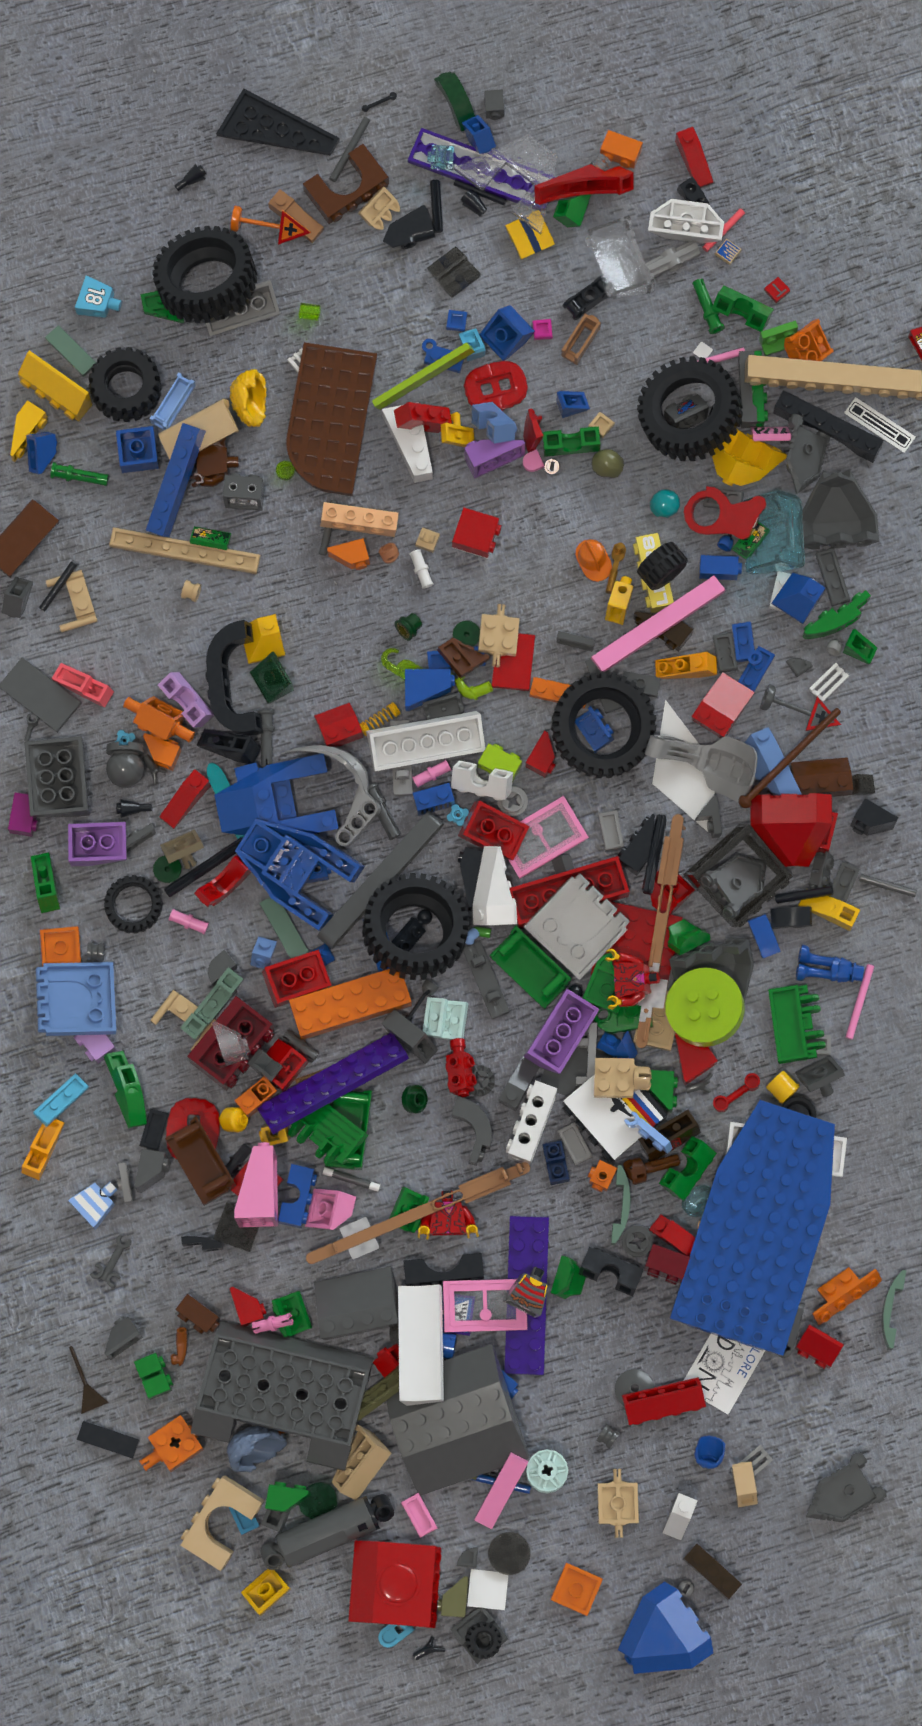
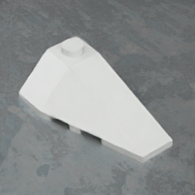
(492, 895)

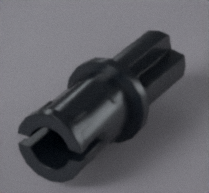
(238, 1158)

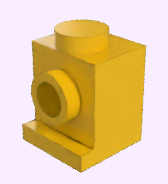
(266, 1135)

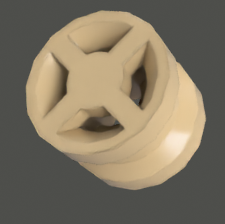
(191, 591)

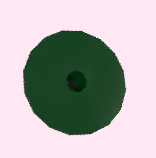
(467, 633)
(166, 871)

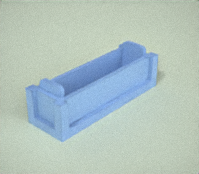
(173, 402)

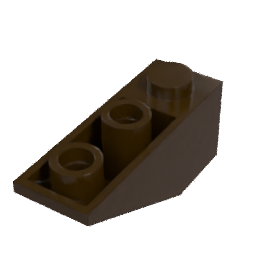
(674, 637)

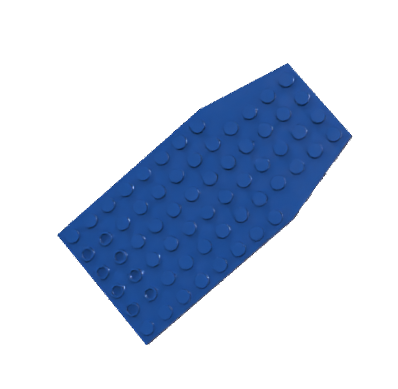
(760, 1230)

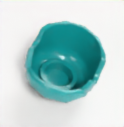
(664, 503)

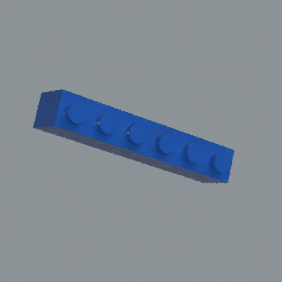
(175, 480)

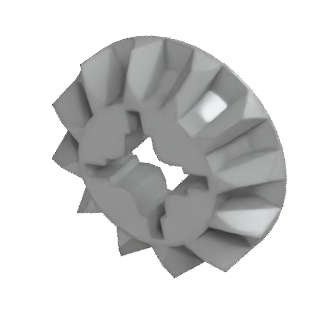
(514, 810)

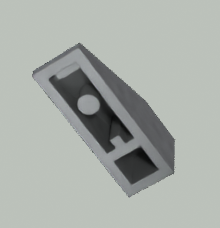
(518, 1084)

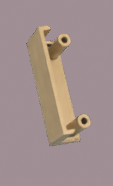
(214, 420)

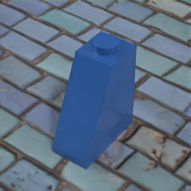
(426, 685)

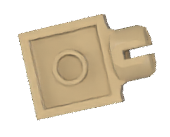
(619, 1078)

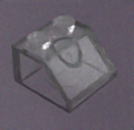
(231, 1044)

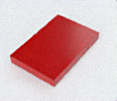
(516, 670)

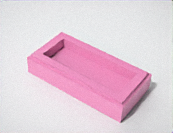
(419, 1515)

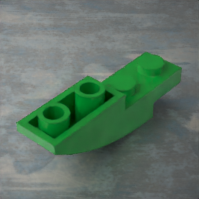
(831, 622)
(128, 1089)

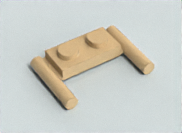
(80, 600)
(179, 1007)

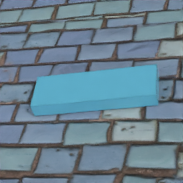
(61, 1100)

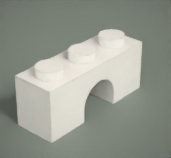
(467, 780)

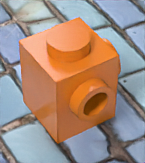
(602, 1176)

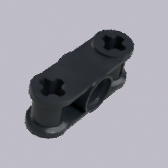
(579, 305)

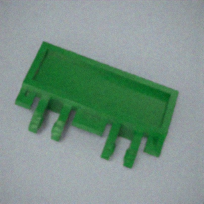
(792, 1021)
(329, 1130)

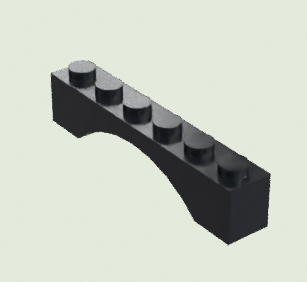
(852, 437)

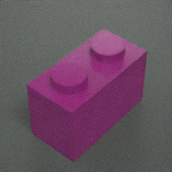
(20, 820)

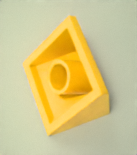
(265, 1591)

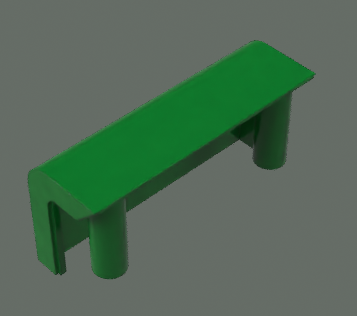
(530, 968)
(356, 1108)

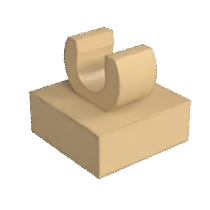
(427, 540)

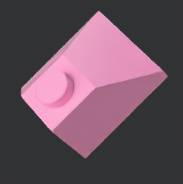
(329, 1209)

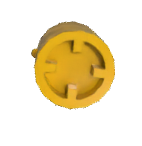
(782, 1087)

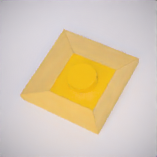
(266, 639)

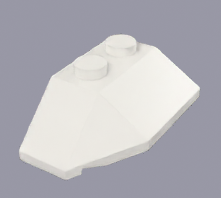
(686, 222)

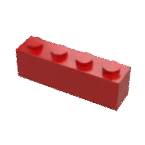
(664, 1401)

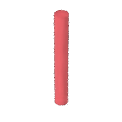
(727, 226)

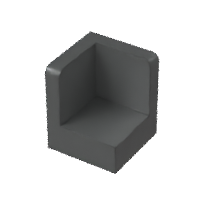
(264, 1065)

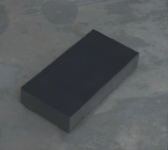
(154, 1129)

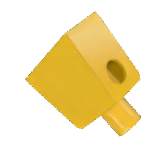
(619, 600)

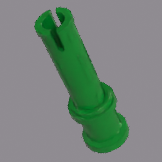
(709, 315)
(102, 479)

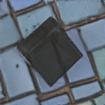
(863, 784)

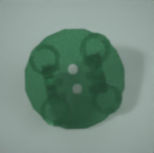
(324, 1494)

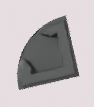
(799, 666)
(468, 1558)

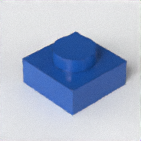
(456, 320)

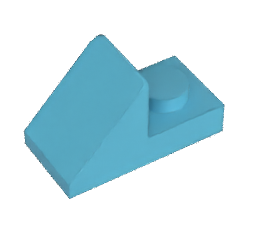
(473, 338)

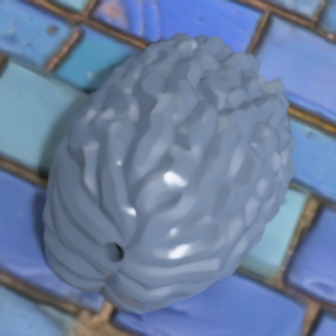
(254, 1446)

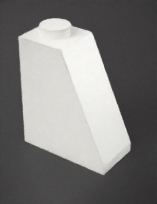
(679, 1516)

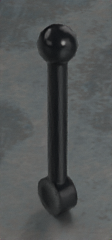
(393, 96)

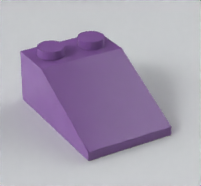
(487, 456)
(96, 843)

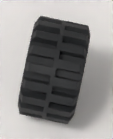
(662, 565)

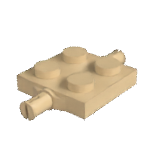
(498, 635)
(618, 1503)

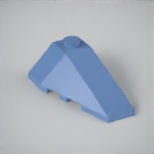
(768, 757)

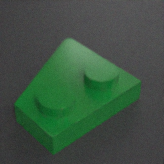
(153, 306)

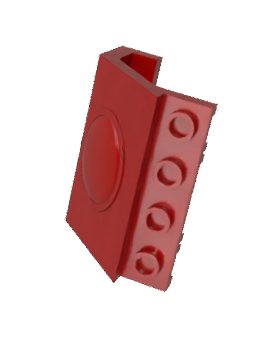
(395, 1584)

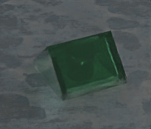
(272, 678)

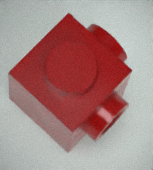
(386, 1360)

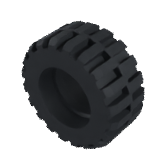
(120, 362)

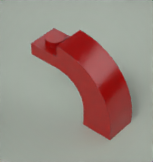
(224, 883)

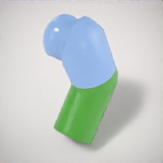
(477, 932)

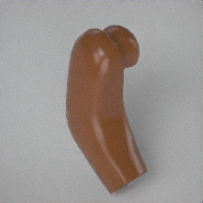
(181, 1346)

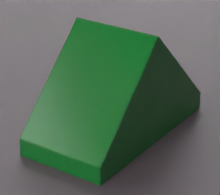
(860, 647)

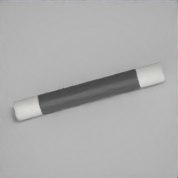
(351, 1179)

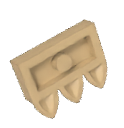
(378, 208)

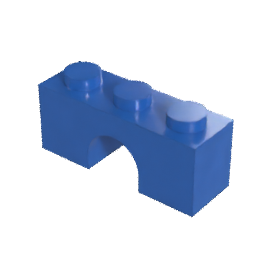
(295, 1213)

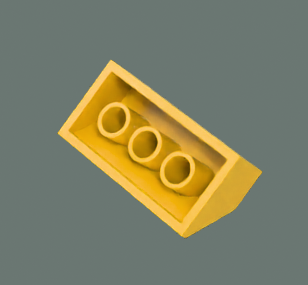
(54, 386)

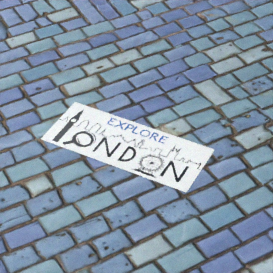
(724, 1370)

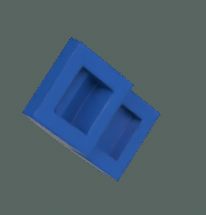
(764, 936)

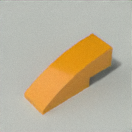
(42, 1149)

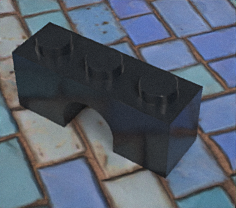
(627, 1274)

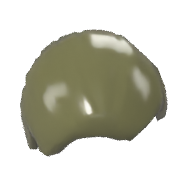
(607, 463)

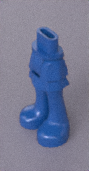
(840, 969)

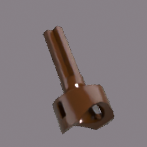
(639, 1170)

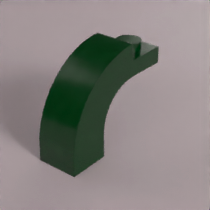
(456, 97)

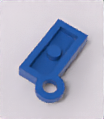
(436, 353)
(745, 643)

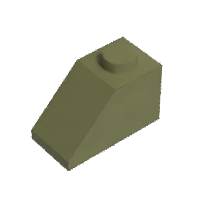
(454, 1600)

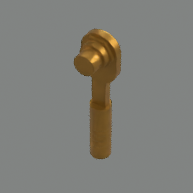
(618, 555)

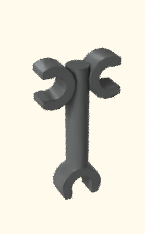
(106, 1274)

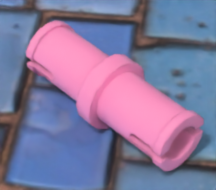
(431, 773)
(188, 921)
(272, 1323)

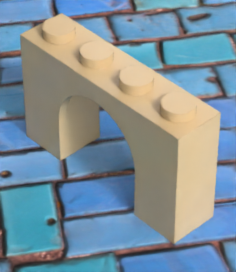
(199, 1539)

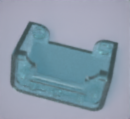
(785, 542)

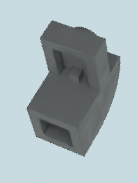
(218, 967)

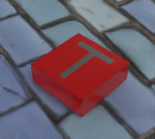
(777, 290)

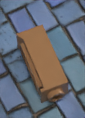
(589, 322)

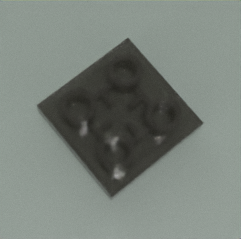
(230, 1233)

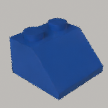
(506, 332)

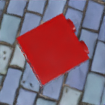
(476, 533)

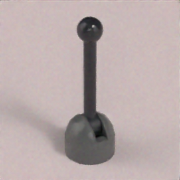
(428, 989)

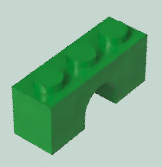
(732, 302)
(584, 441)
(698, 1157)

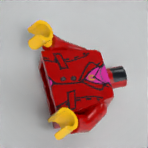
(631, 979)
(448, 1221)

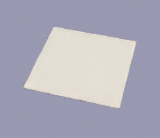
(487, 1589)

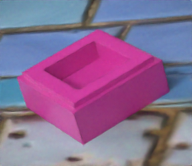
(542, 329)

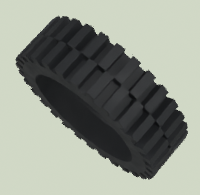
(200, 248)
(703, 437)
(610, 688)
(423, 894)

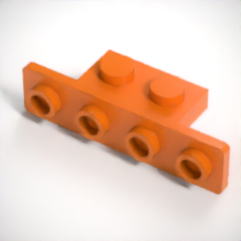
(842, 1291)

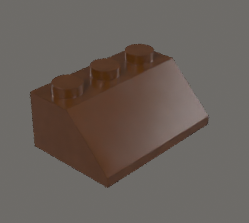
(823, 776)

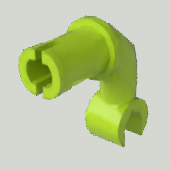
(472, 692)

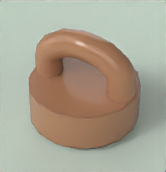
(389, 552)

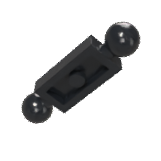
(412, 931)

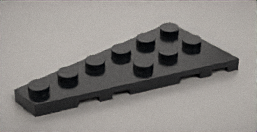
(268, 124)

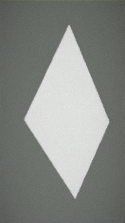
(679, 779)

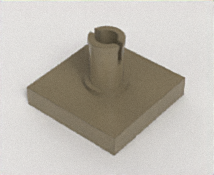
(182, 848)

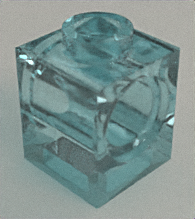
(441, 157)

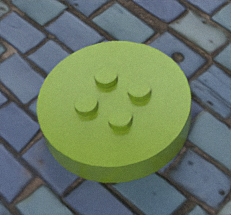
(705, 1007)

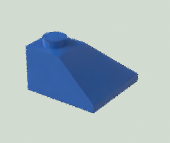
(799, 596)

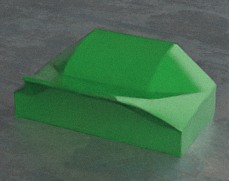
(686, 937)
(567, 1280)

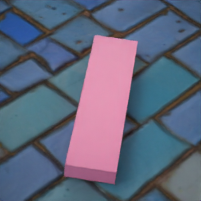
(501, 1490)

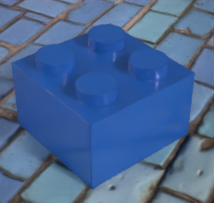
(137, 449)

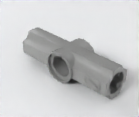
(673, 259)

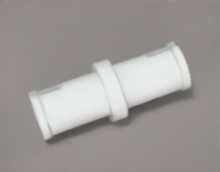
(421, 569)

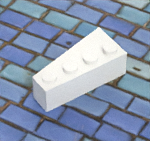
(411, 445)

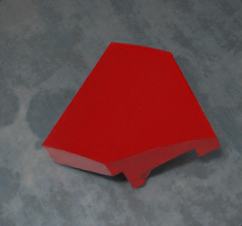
(532, 431)

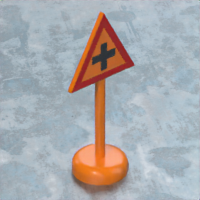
(288, 226)

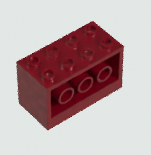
(207, 1052)

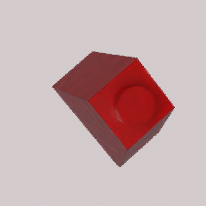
(693, 1059)

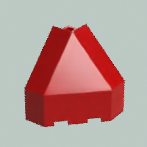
(792, 825)

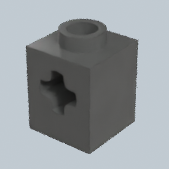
(494, 104)

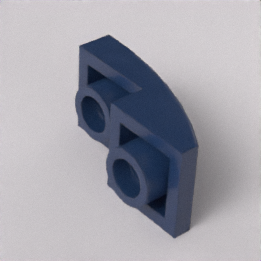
(556, 1162)

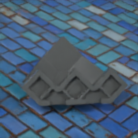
(838, 514)
(730, 957)

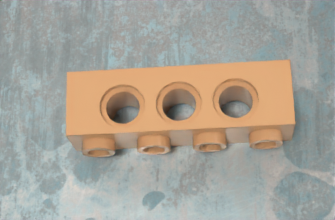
(359, 519)

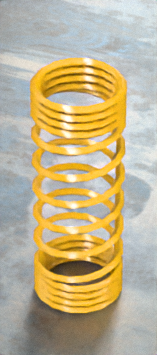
(393, 708)

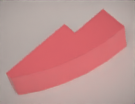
(83, 685)

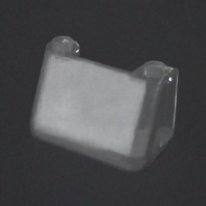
(620, 259)

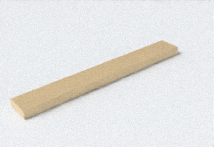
(184, 551)

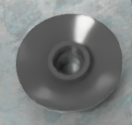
(630, 1378)

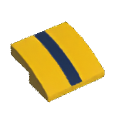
(527, 240)

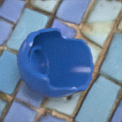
(709, 1452)

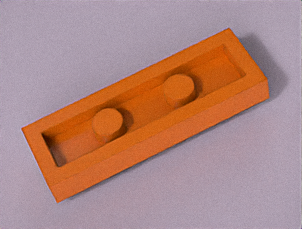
(548, 690)

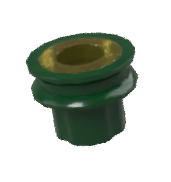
(408, 626)

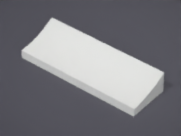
(426, 740)
(420, 1344)

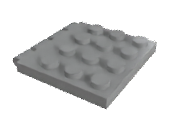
(577, 925)

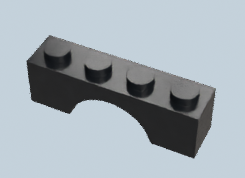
(419, 1273)

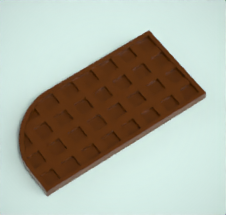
(330, 416)

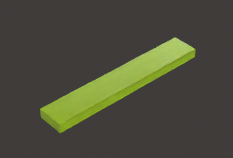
(423, 376)

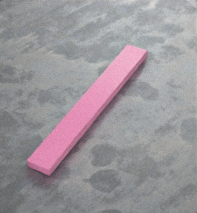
(658, 624)

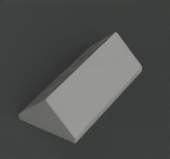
(258, 307)

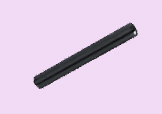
(654, 854)
(202, 869)

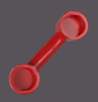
(722, 1103)

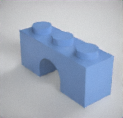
(499, 426)

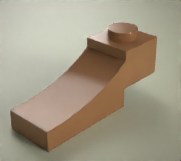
(282, 201)

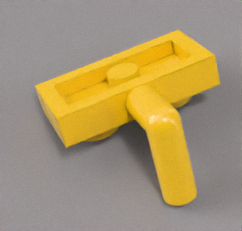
(455, 433)

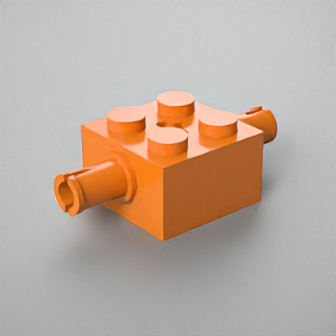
(159, 718)
(162, 1442)

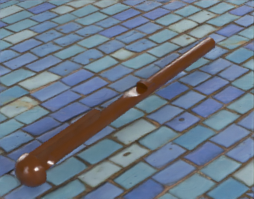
(744, 801)

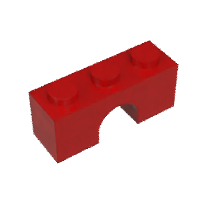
(417, 414)

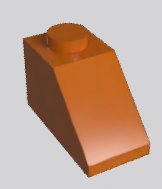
(350, 554)

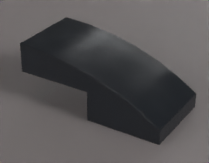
(791, 917)
(207, 1244)

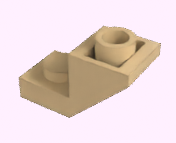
(745, 1484)

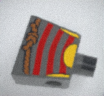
(528, 1293)

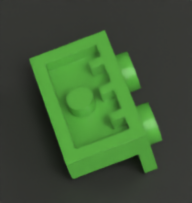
(774, 338)

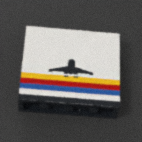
(605, 1117)

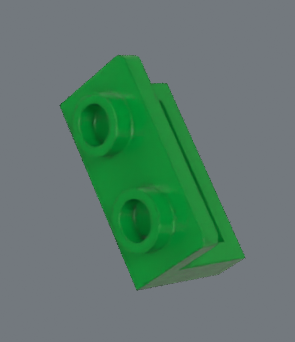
(406, 1201)
(292, 1304)

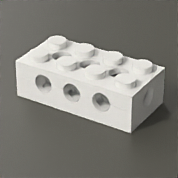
(536, 1093)

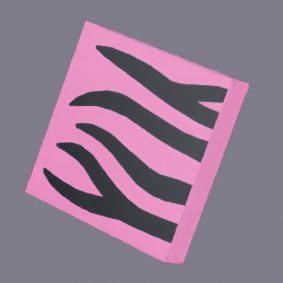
(770, 433)

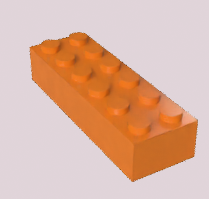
(349, 1003)

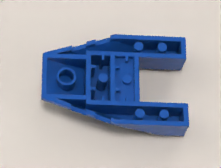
(269, 798)
(284, 862)

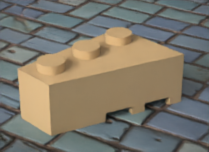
(364, 1462)

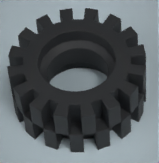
(492, 1649)

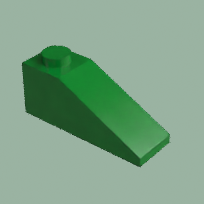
(45, 883)

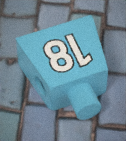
(96, 299)

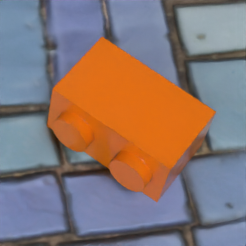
(621, 149)

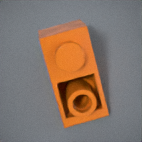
(163, 752)
(255, 1096)

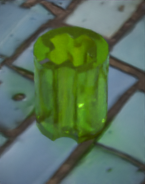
(309, 311)

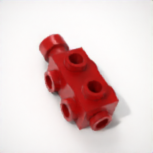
(459, 1069)

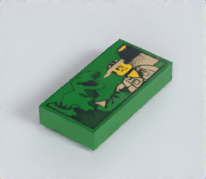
(210, 538)
(748, 546)

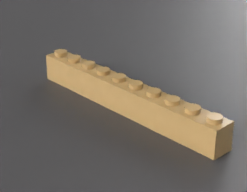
(833, 377)

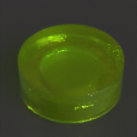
(285, 470)

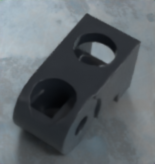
(691, 191)

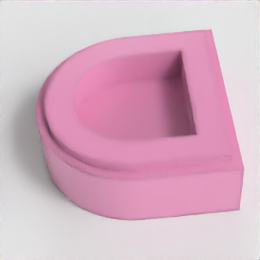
(532, 461)

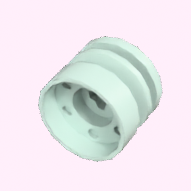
(542, 1482)

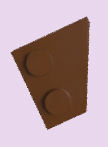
(461, 657)

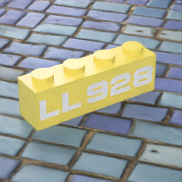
(659, 598)

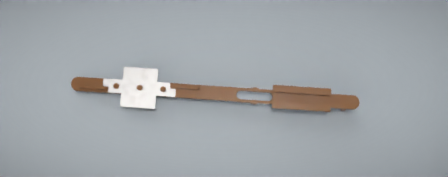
(667, 876)
(361, 1237)

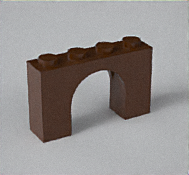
(333, 205)

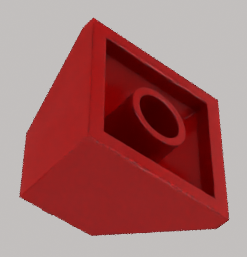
(680, 894)

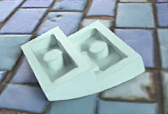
(445, 1018)

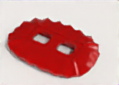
(492, 374)
(193, 1106)

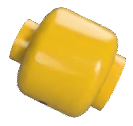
(233, 1119)

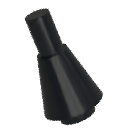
(193, 176)
(128, 808)

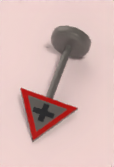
(817, 715)

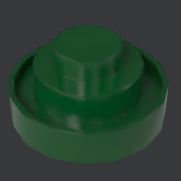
(414, 1099)

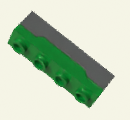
(751, 396)

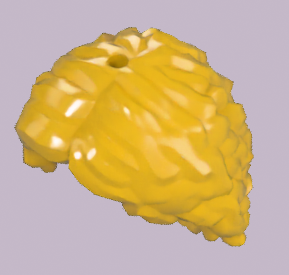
(249, 397)

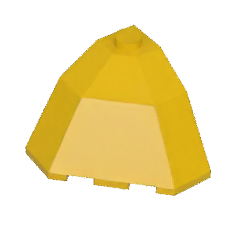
(745, 459)

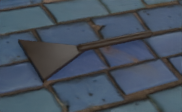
(91, 1398)

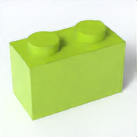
(495, 757)

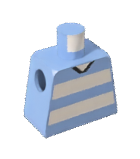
(94, 1203)

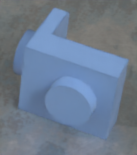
(263, 952)

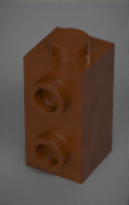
(199, 1315)

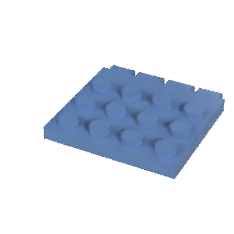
(76, 999)

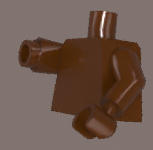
(213, 465)

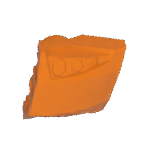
(808, 343)

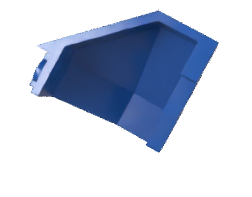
(664, 1634)

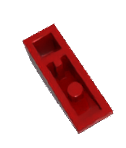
(693, 156)
(185, 798)

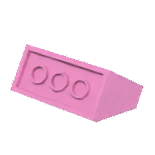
(259, 1190)

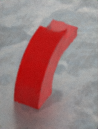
(673, 1235)

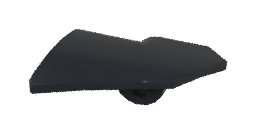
(410, 229)

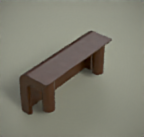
(24, 536)
(201, 1162)

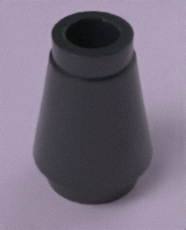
(473, 203)

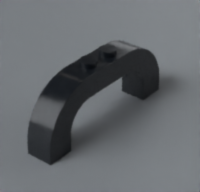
(218, 679)

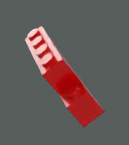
(584, 182)

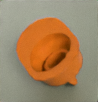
(593, 560)

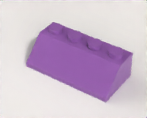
(561, 1032)

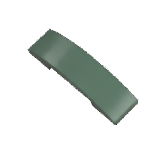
(212, 1004)
(621, 1181)
(890, 1333)

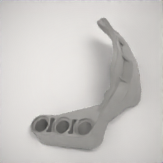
(726, 764)
(362, 797)

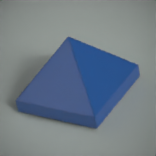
(326, 954)

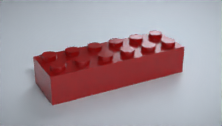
(603, 875)

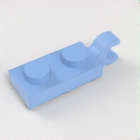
(647, 1131)

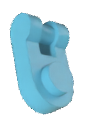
(389, 1637)

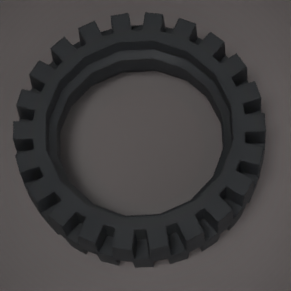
(126, 882)

